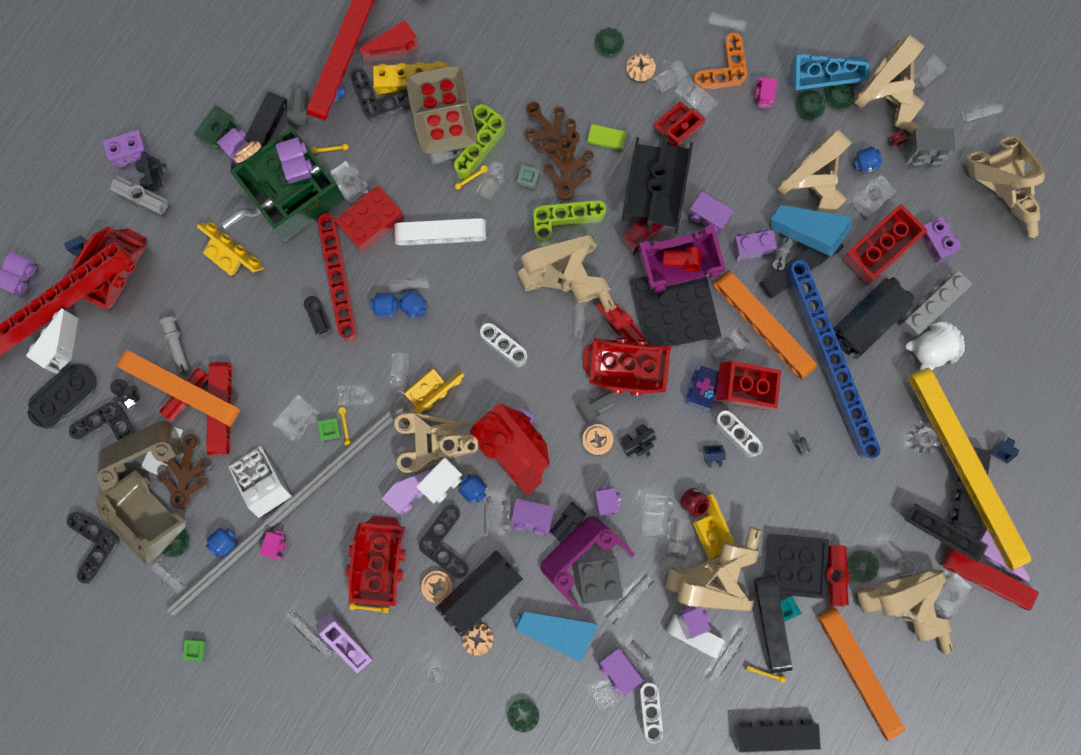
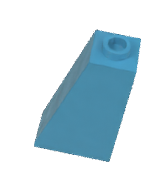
(813, 228)
(559, 633)

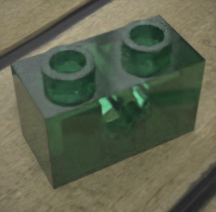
(218, 120)

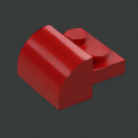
(679, 124)

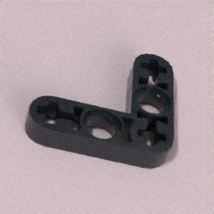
(378, 104)
(112, 421)
(99, 540)
(437, 540)

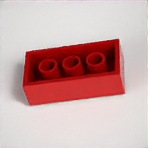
(884, 244)

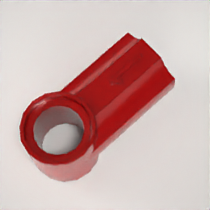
(688, 259)

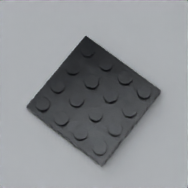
(677, 314)

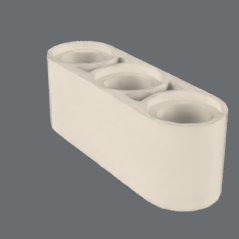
(500, 336)
(736, 424)
(705, 642)
(655, 721)

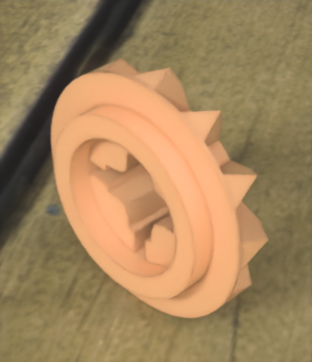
(635, 72)
(246, 151)
(602, 431)
(428, 590)
(482, 647)

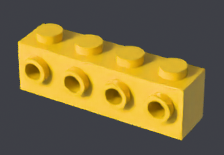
(393, 78)

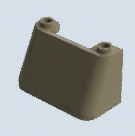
(157, 438)
(139, 517)

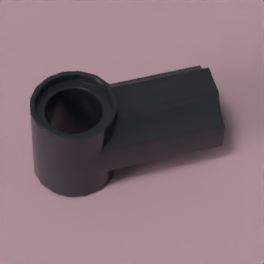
(318, 316)
(570, 518)

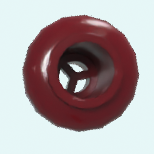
(694, 502)

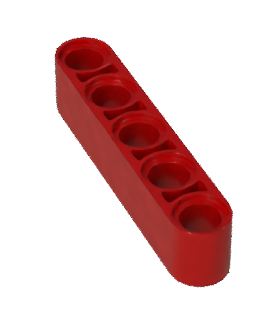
(220, 386)
(990, 579)

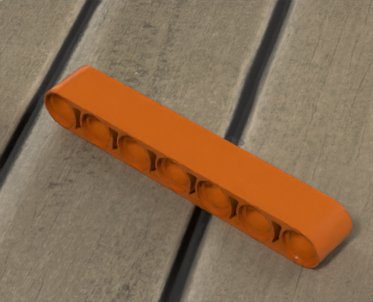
(765, 324)
(178, 388)
(861, 674)

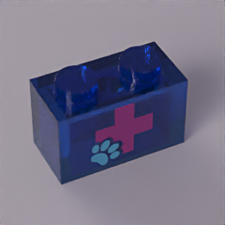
(703, 389)

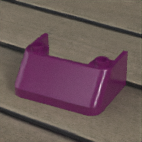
(573, 547)

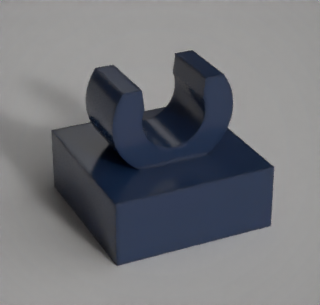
(75, 245)
(1005, 450)
(714, 453)

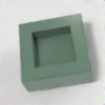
(528, 176)

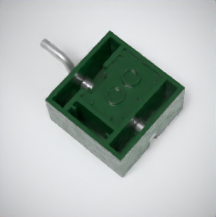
(283, 204)

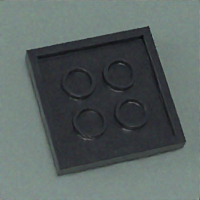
(798, 564)

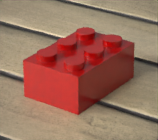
(369, 219)
(748, 385)

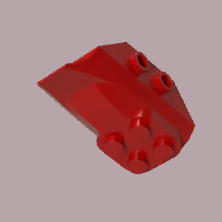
(107, 293)
(627, 365)
(514, 445)
(376, 562)

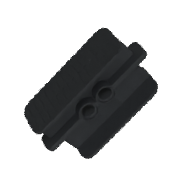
(665, 203)

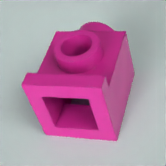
(765, 91)
(273, 545)

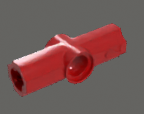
(622, 323)
(174, 406)
(838, 589)

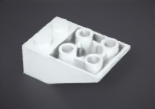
(56, 342)
(439, 481)
(259, 482)

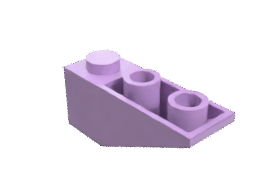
(404, 493)

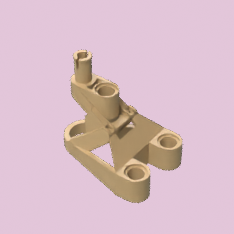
(898, 60)
(1008, 170)
(824, 184)
(546, 263)
(420, 458)
(696, 583)
(903, 600)

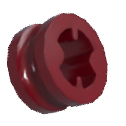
(897, 139)

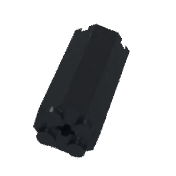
(873, 317)
(479, 593)

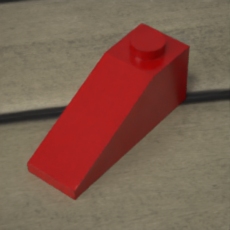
(393, 42)

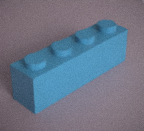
(822, 71)

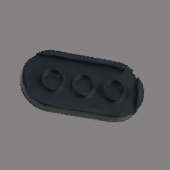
(61, 395)

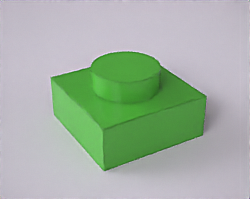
(329, 429)
(194, 650)

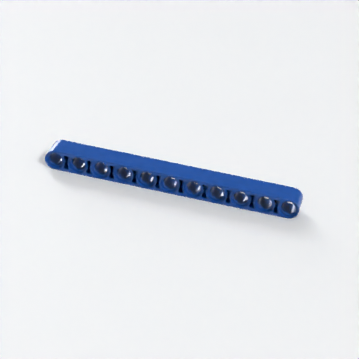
(841, 365)

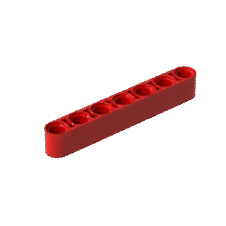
(332, 270)

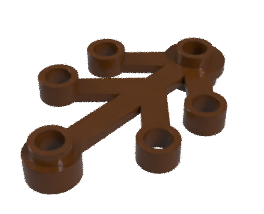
(550, 131)
(568, 169)
(185, 474)

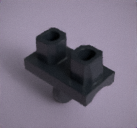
(153, 171)
(124, 393)
(641, 444)

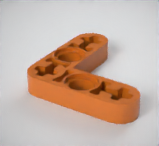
(732, 69)

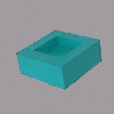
(790, 608)

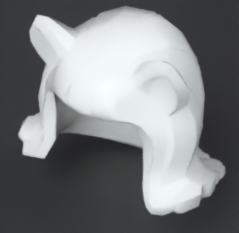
(938, 345)

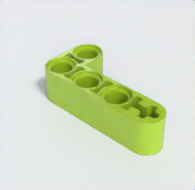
(482, 148)
(569, 219)

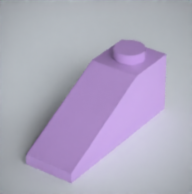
(993, 556)
(343, 642)

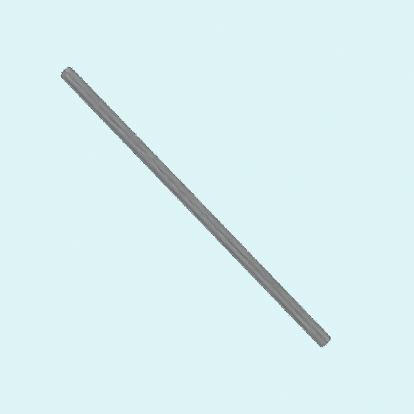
(286, 508)

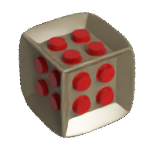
(441, 109)

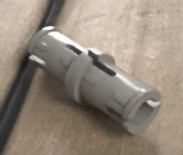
(782, 253)

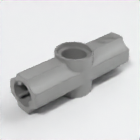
(130, 191)

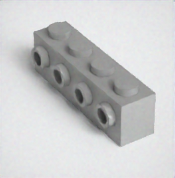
(935, 305)

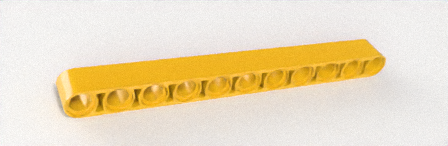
(970, 469)

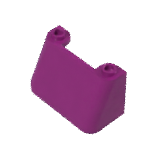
(660, 277)

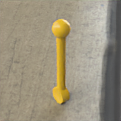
(314, 150)
(483, 169)
(342, 411)
(352, 606)
(781, 678)

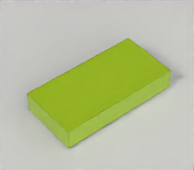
(607, 137)

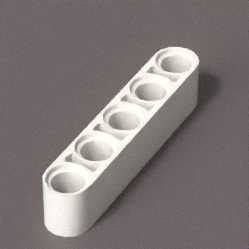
(440, 231)

